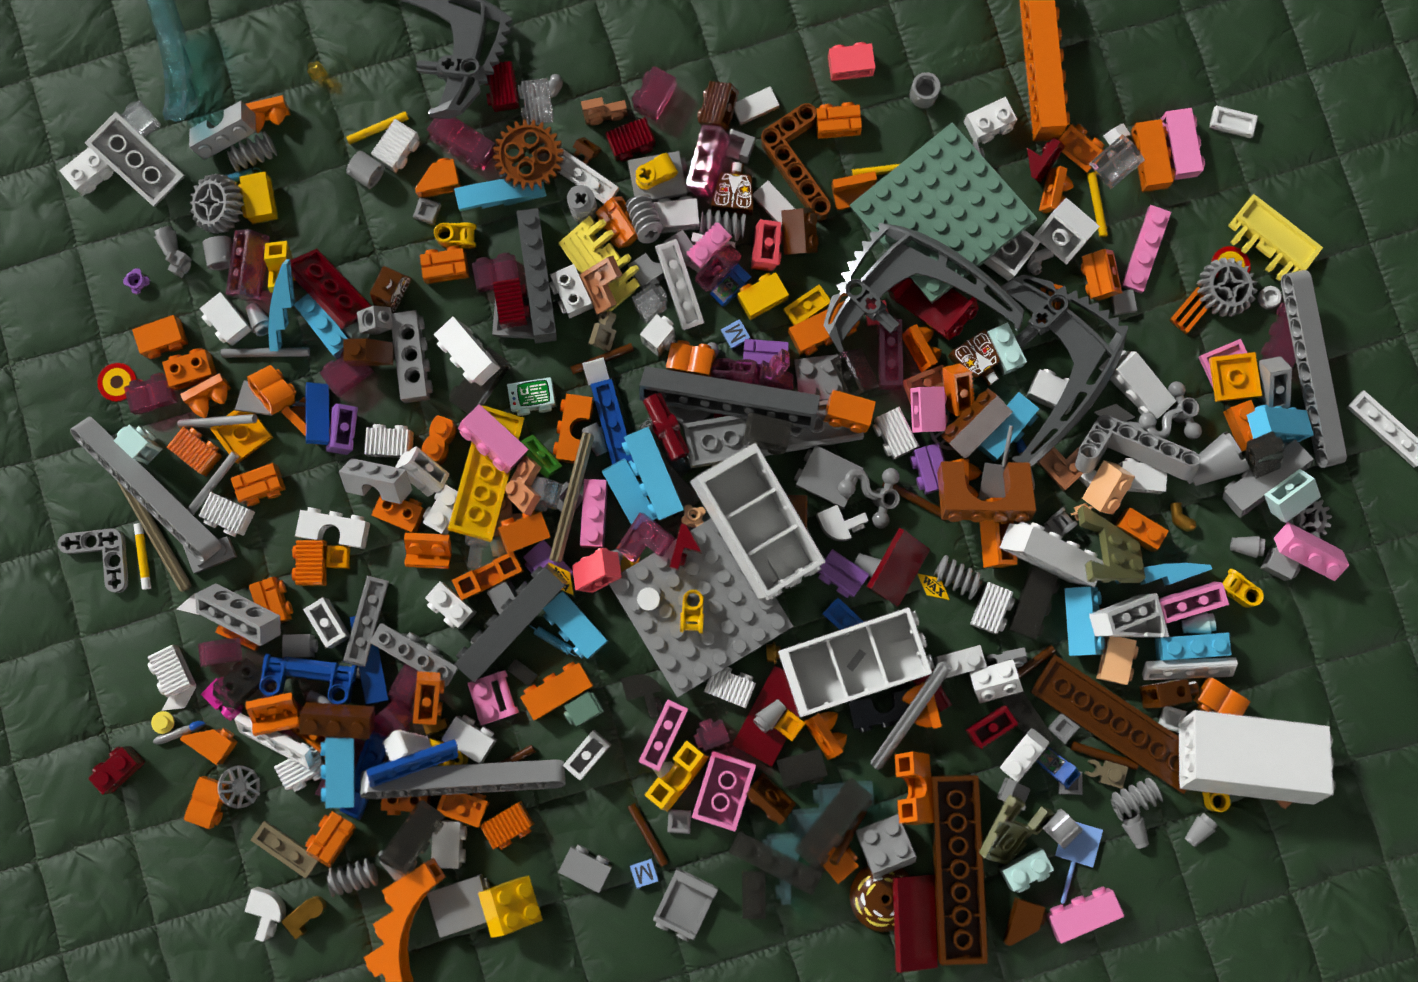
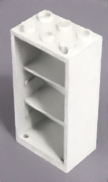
(758, 522)
(820, 671)
(1255, 757)

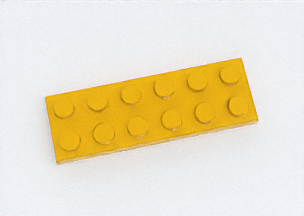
(482, 487)

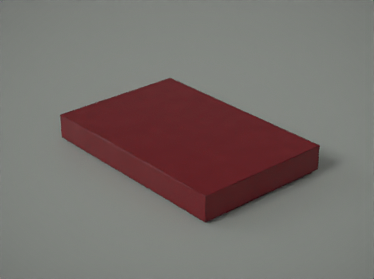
(898, 567)

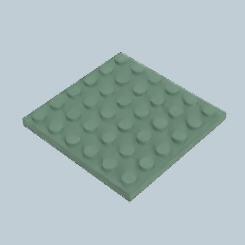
(951, 197)

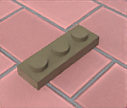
(284, 849)

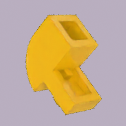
(274, 256)

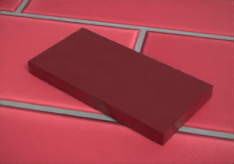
(328, 288)
(752, 739)
(915, 923)

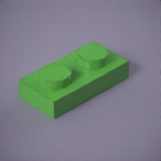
(541, 456)

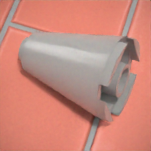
(1220, 460)

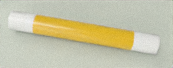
(142, 556)

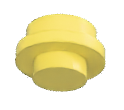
(162, 722)

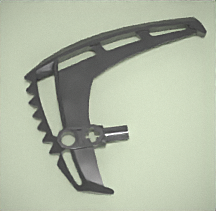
(468, 37)
(897, 265)
(1082, 344)

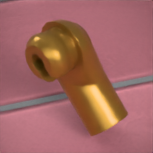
(1181, 520)

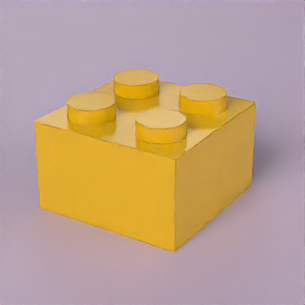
(510, 906)

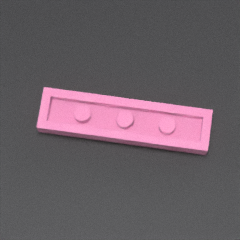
(1146, 249)

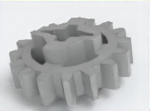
(1316, 519)

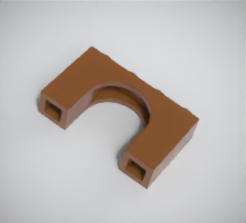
(960, 504)

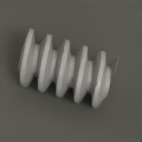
(251, 152)
(581, 203)
(644, 218)
(731, 225)
(958, 577)
(1135, 797)
(352, 878)

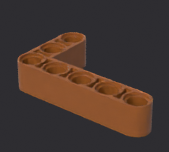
(793, 162)

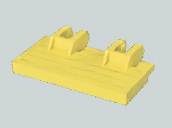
(1275, 236)
(586, 251)

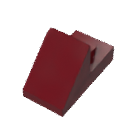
(1042, 164)
(684, 542)

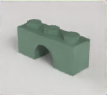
(583, 709)

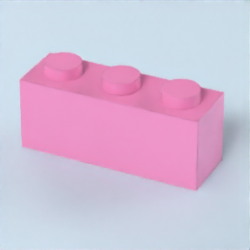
(1183, 143)
(492, 439)
(594, 513)
(1311, 551)
(1193, 601)
(663, 735)
(1084, 914)

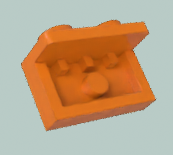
(273, 714)

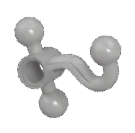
(1192, 429)
(890, 477)

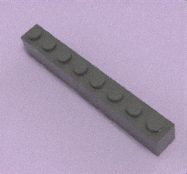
(729, 397)

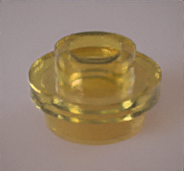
(316, 71)

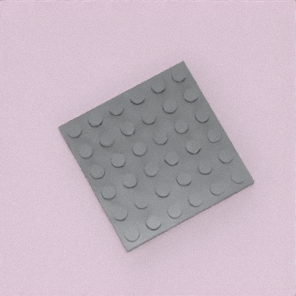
(733, 614)

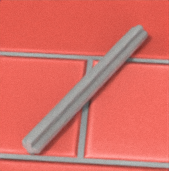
(910, 715)

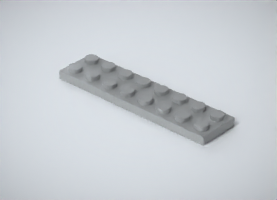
(720, 438)

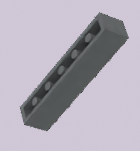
(536, 276)
(510, 622)

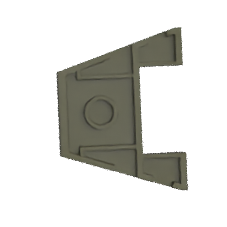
(1119, 551)
(1009, 836)

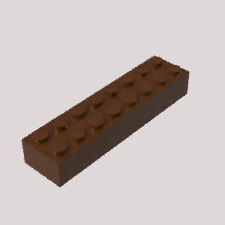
(958, 870)

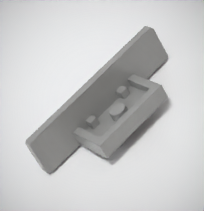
(413, 652)

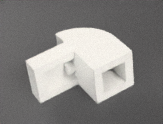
(835, 527)
(269, 907)

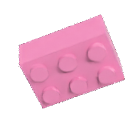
(724, 791)

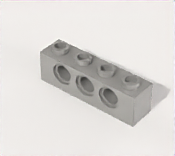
(423, 387)
(238, 614)

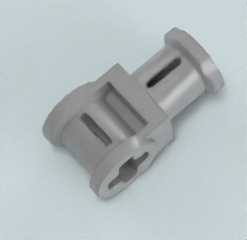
(1059, 523)

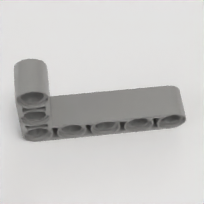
(1137, 444)

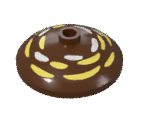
(866, 899)

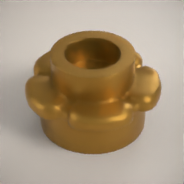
(772, 652)

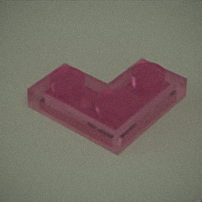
(644, 533)

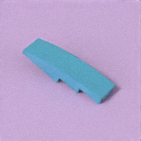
(494, 193)
(282, 298)
(1172, 572)

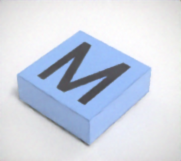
(735, 334)
(644, 873)

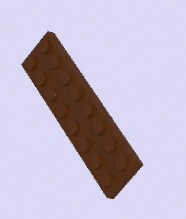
(1110, 719)

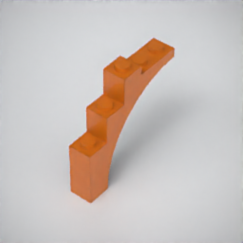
(394, 929)

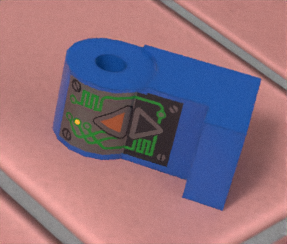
(730, 285)
(1058, 767)

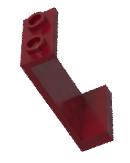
(944, 315)

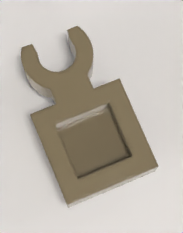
(1110, 773)

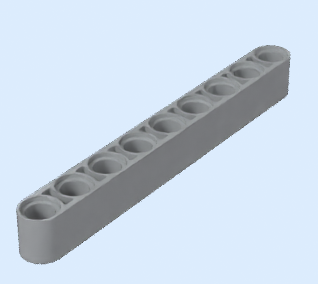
(1313, 368)
(146, 489)
(470, 779)

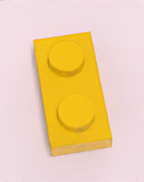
(807, 305)

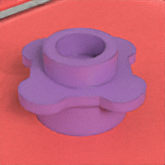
(130, 279)

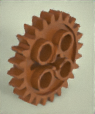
(516, 140)

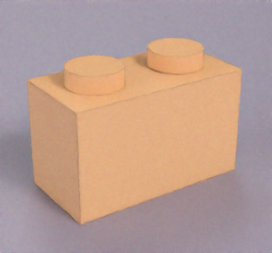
(1108, 487)
(1117, 660)

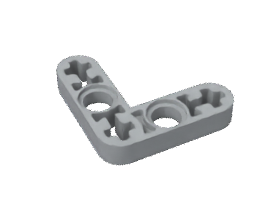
(108, 550)

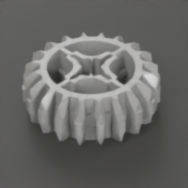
(216, 203)
(1223, 298)

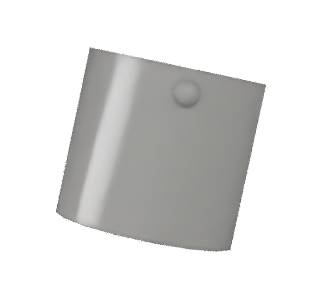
(924, 90)
(365, 169)
(218, 252)
(1062, 828)

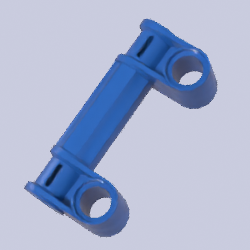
(277, 669)

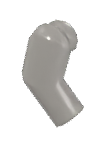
(1034, 264)
(317, 698)

